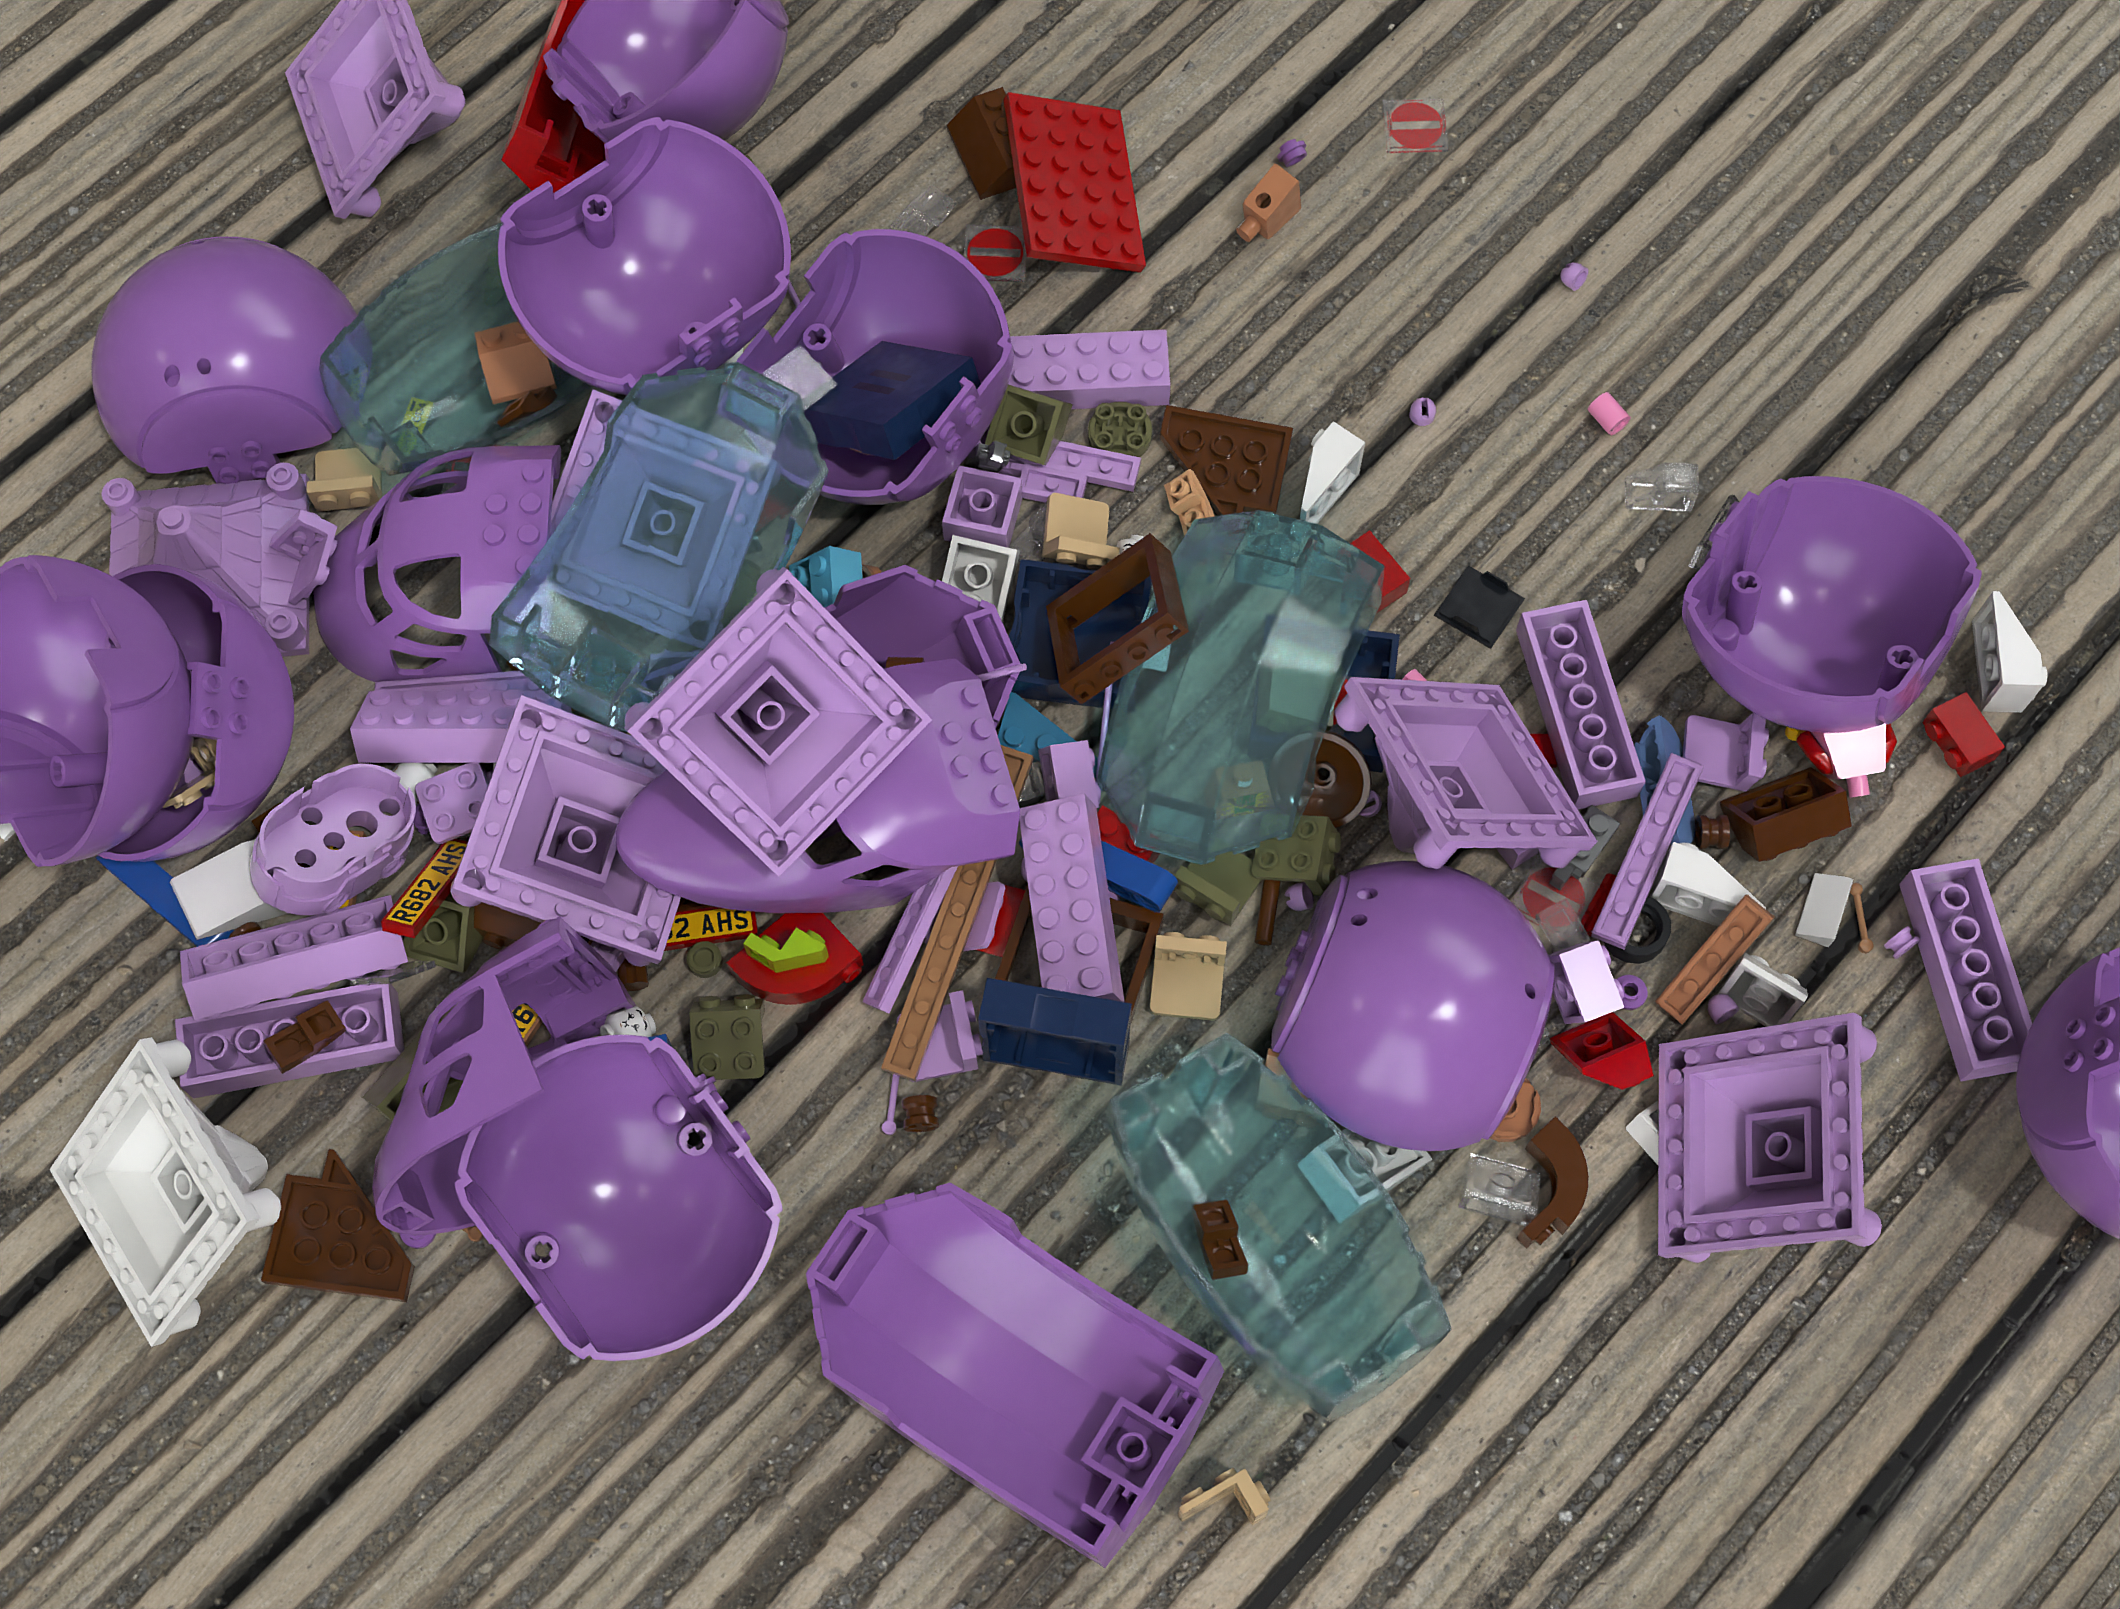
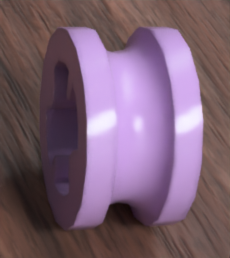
(1902, 942)

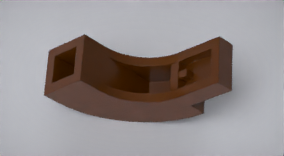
(1567, 1169)

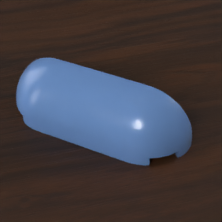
(1653, 753)

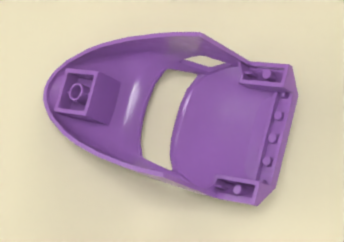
(927, 811)

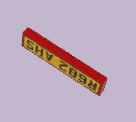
(425, 892)
(710, 925)

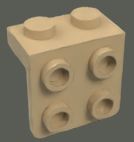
(344, 480)
(1077, 531)
(205, 754)
(1187, 976)
(1250, 1495)

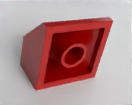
(1606, 1051)

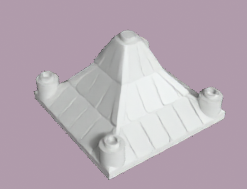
(161, 1188)

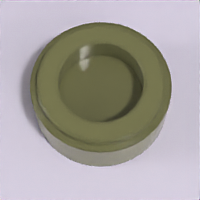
(704, 959)

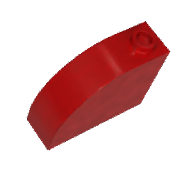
(802, 983)

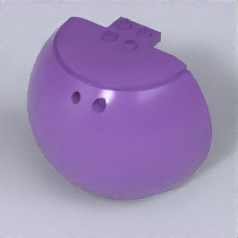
(669, 61)
(647, 258)
(908, 294)
(218, 358)
(1829, 602)
(236, 698)
(86, 709)
(1413, 1005)
(2073, 1091)
(608, 1168)

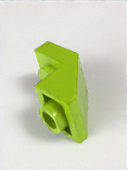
(798, 951)

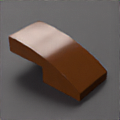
(526, 407)
(306, 1037)
(1218, 1239)

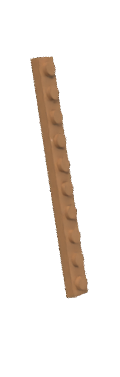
(945, 950)

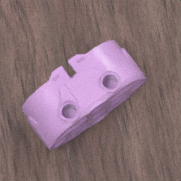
(335, 803)

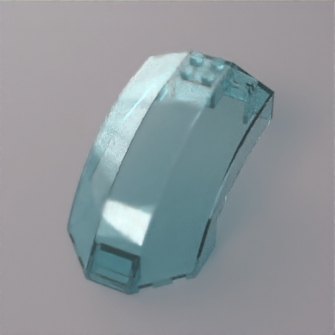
(665, 540)
(1227, 721)

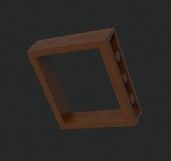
(1097, 591)
(1123, 915)

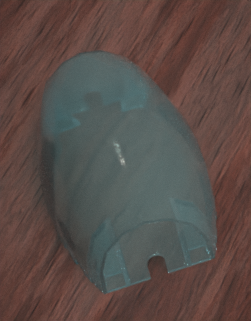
(411, 367)
(1332, 1278)

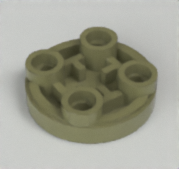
(1120, 428)

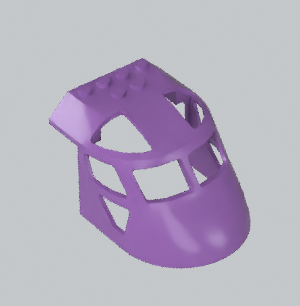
(489, 519)
(422, 1150)

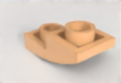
(1188, 499)

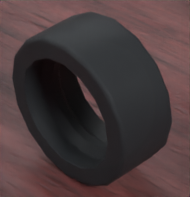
(1639, 955)

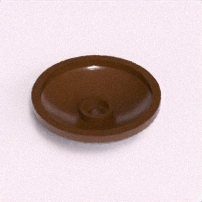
(1347, 787)

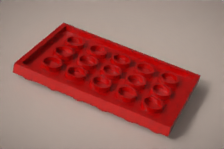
(1074, 183)

